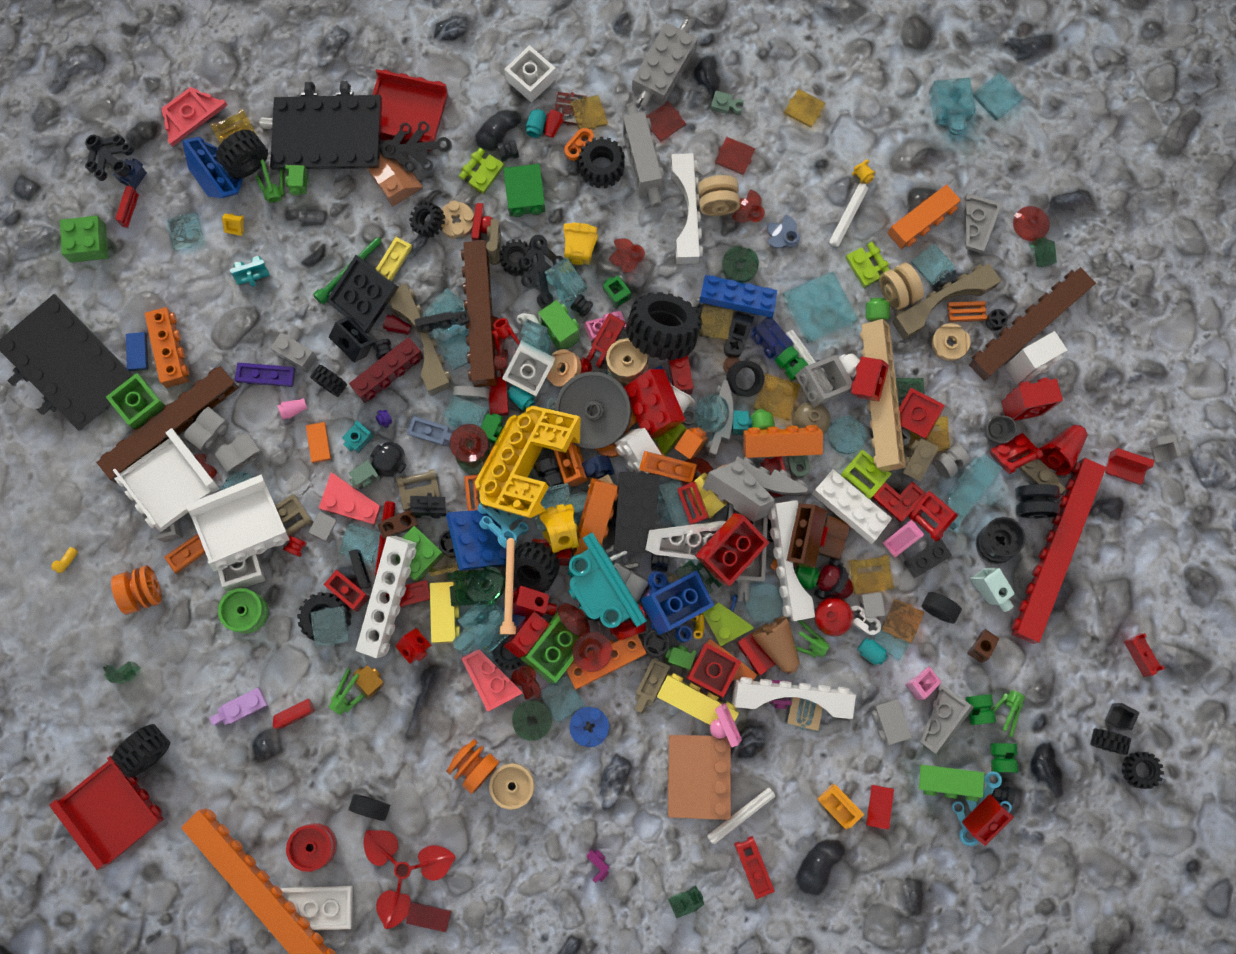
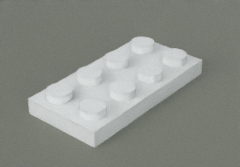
(852, 506)

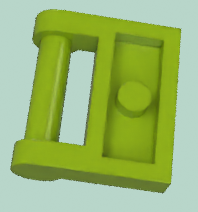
(864, 465)

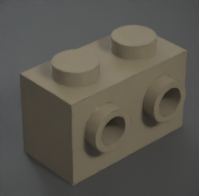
(920, 458)

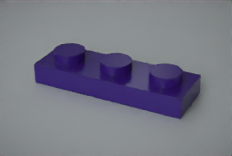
(265, 374)

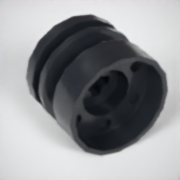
(1007, 532)

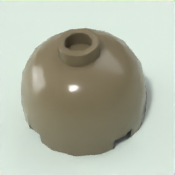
(808, 415)

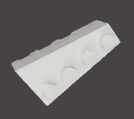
(681, 540)

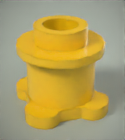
(864, 172)

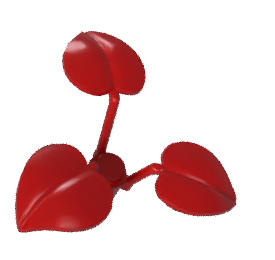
(380, 847)

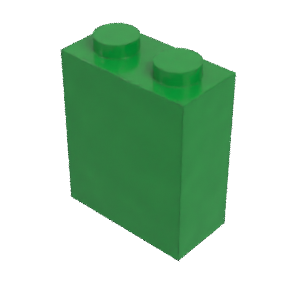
(524, 190)

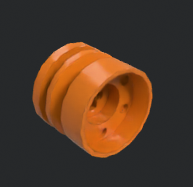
(136, 590)
(472, 766)

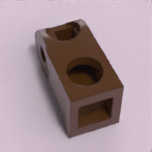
(397, 524)

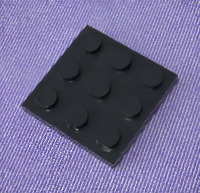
(362, 293)

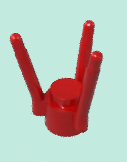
(503, 330)

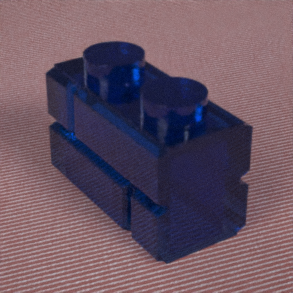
(771, 338)

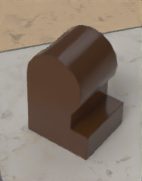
(983, 646)

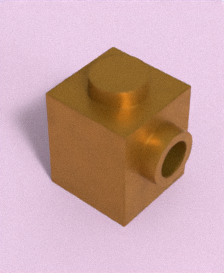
(368, 681)

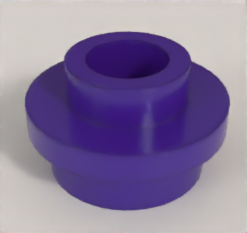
(383, 418)

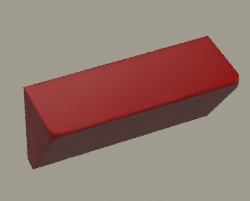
(498, 398)
(293, 714)
(880, 807)

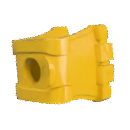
(579, 242)
(560, 527)

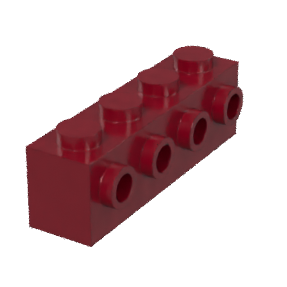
(386, 370)

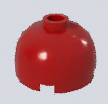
(834, 616)

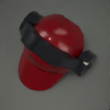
(834, 581)

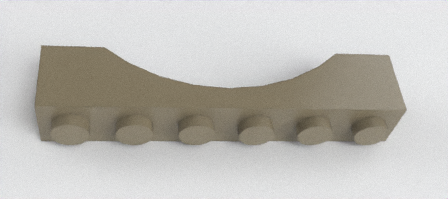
(976, 283)
(432, 373)

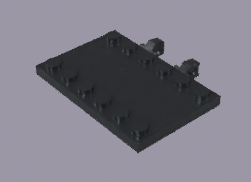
(326, 130)
(63, 362)

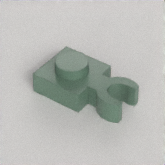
(723, 103)

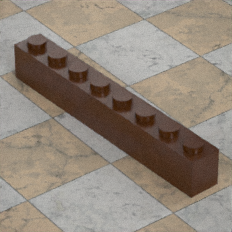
(480, 314)
(1030, 325)
(176, 415)

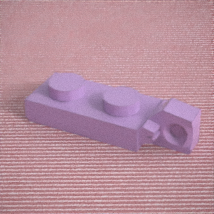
(240, 708)

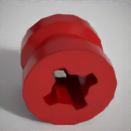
(294, 546)

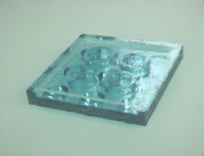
(820, 307)

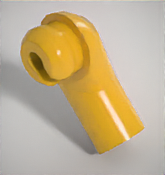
(61, 566)
(699, 626)

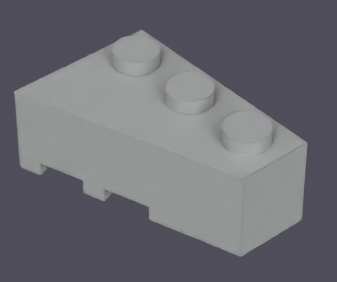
(740, 489)

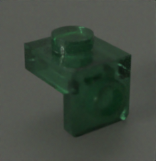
(1044, 252)
(123, 674)
(686, 902)

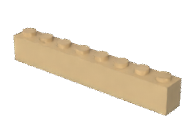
(885, 413)

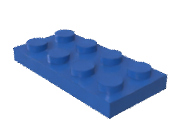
(738, 296)

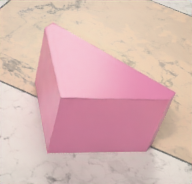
(923, 684)

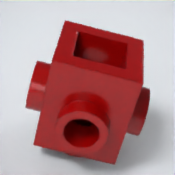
(413, 646)

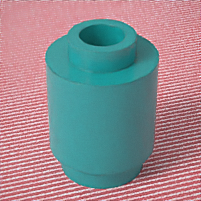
(536, 123)
(521, 397)
(872, 651)

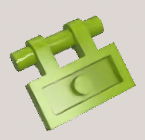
(485, 175)
(863, 267)

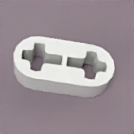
(863, 626)

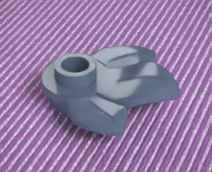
(782, 231)

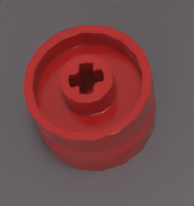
(309, 859)

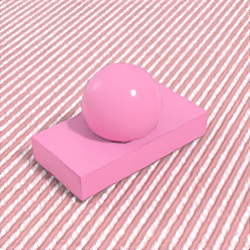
(903, 538)
(725, 726)

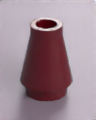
(396, 325)

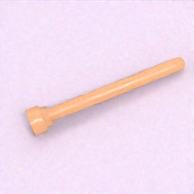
(508, 626)

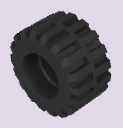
(601, 149)
(241, 153)
(540, 558)
(314, 604)
(141, 750)

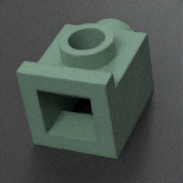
(363, 475)

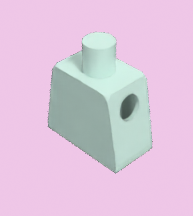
(994, 587)

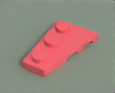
(348, 502)
(489, 680)

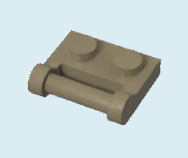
(494, 243)
(419, 491)
(289, 509)

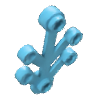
(504, 521)
(972, 805)

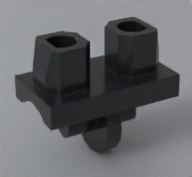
(427, 506)

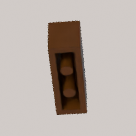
(806, 535)

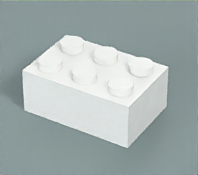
(1036, 358)

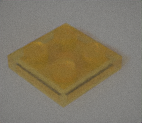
(777, 396)

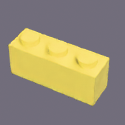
(443, 615)

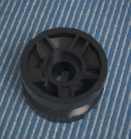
(659, 562)

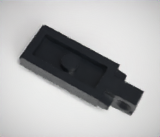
(442, 321)

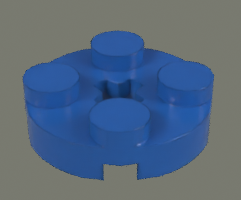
(579, 721)

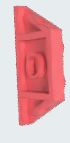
(188, 113)

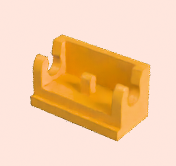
(840, 806)

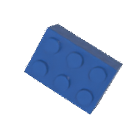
(677, 602)

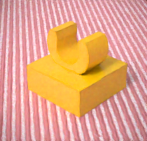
(233, 224)

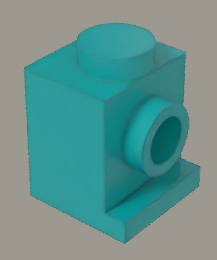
(741, 422)
(363, 439)

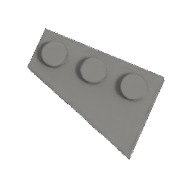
(980, 221)
(946, 718)

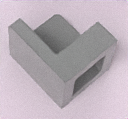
(1164, 448)
(323, 527)
(171, 533)
(872, 605)

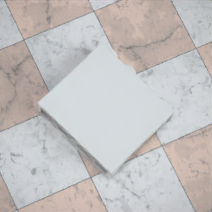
(166, 482)
(237, 523)

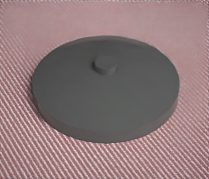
(601, 406)

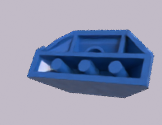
(207, 169)

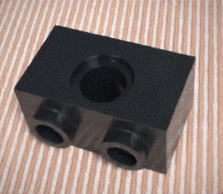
(351, 339)
(927, 558)

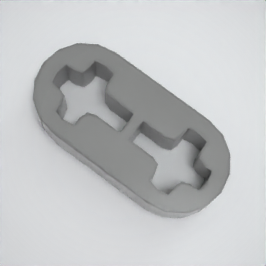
(471, 393)

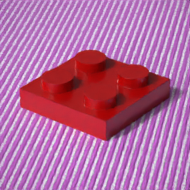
(919, 413)

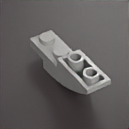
(724, 434)
(778, 481)

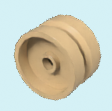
(718, 195)
(901, 286)
(626, 361)
(513, 798)

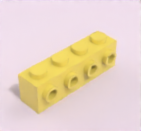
(692, 700)

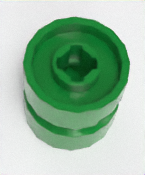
(788, 357)
(982, 709)
(1004, 757)

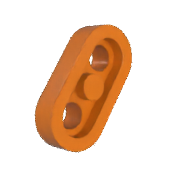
(576, 143)

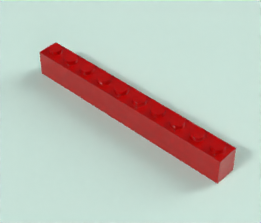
(1058, 551)

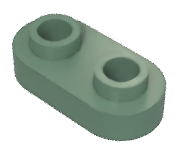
(802, 461)

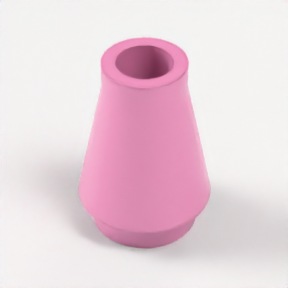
(291, 408)

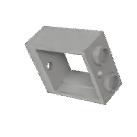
(837, 375)

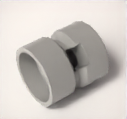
(953, 460)

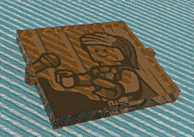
(902, 621)

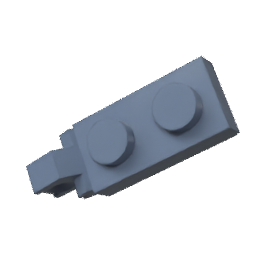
(430, 431)

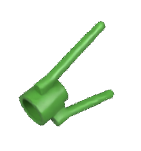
(272, 192)
(817, 645)
(339, 701)
(1014, 701)

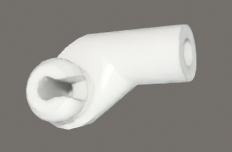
(521, 318)

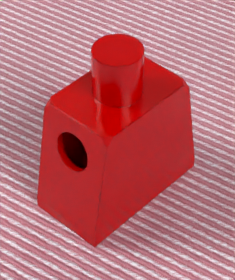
(529, 600)

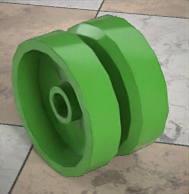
(241, 600)

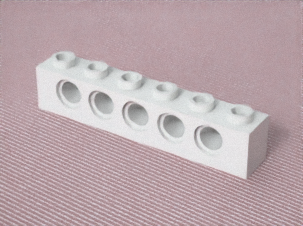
(367, 642)

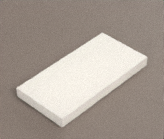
(323, 905)

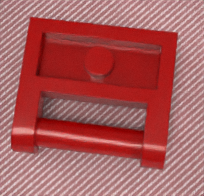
(1014, 449)
(938, 511)

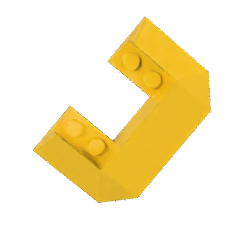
(504, 476)

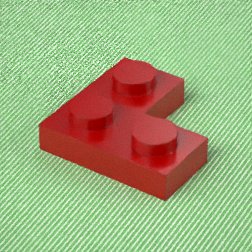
(899, 504)

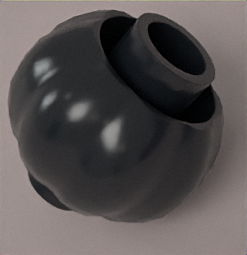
(388, 459)

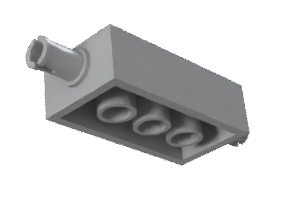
(664, 63)
(642, 155)
(757, 569)

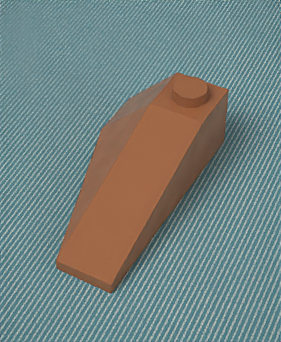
(394, 180)

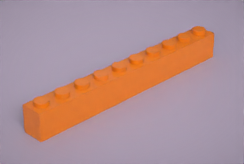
(253, 885)

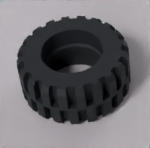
(663, 326)

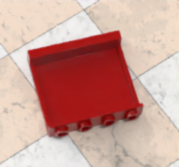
(410, 102)
(107, 814)

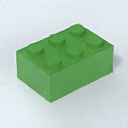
(552, 651)
(951, 782)

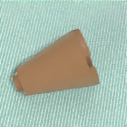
(779, 644)

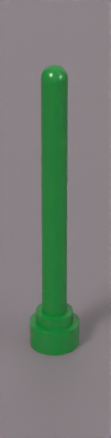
(323, 294)

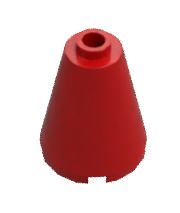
(1064, 449)

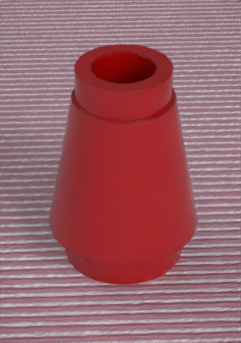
(553, 123)

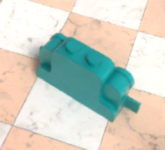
(601, 587)

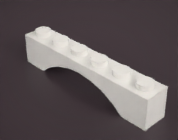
(683, 175)
(796, 601)
(753, 694)

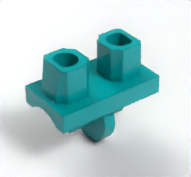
(250, 272)

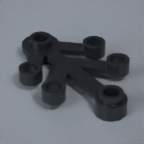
(95, 144)
(413, 147)
(539, 267)

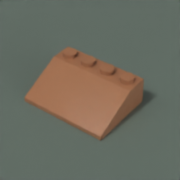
(699, 777)

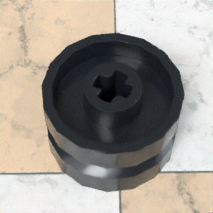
(1037, 501)

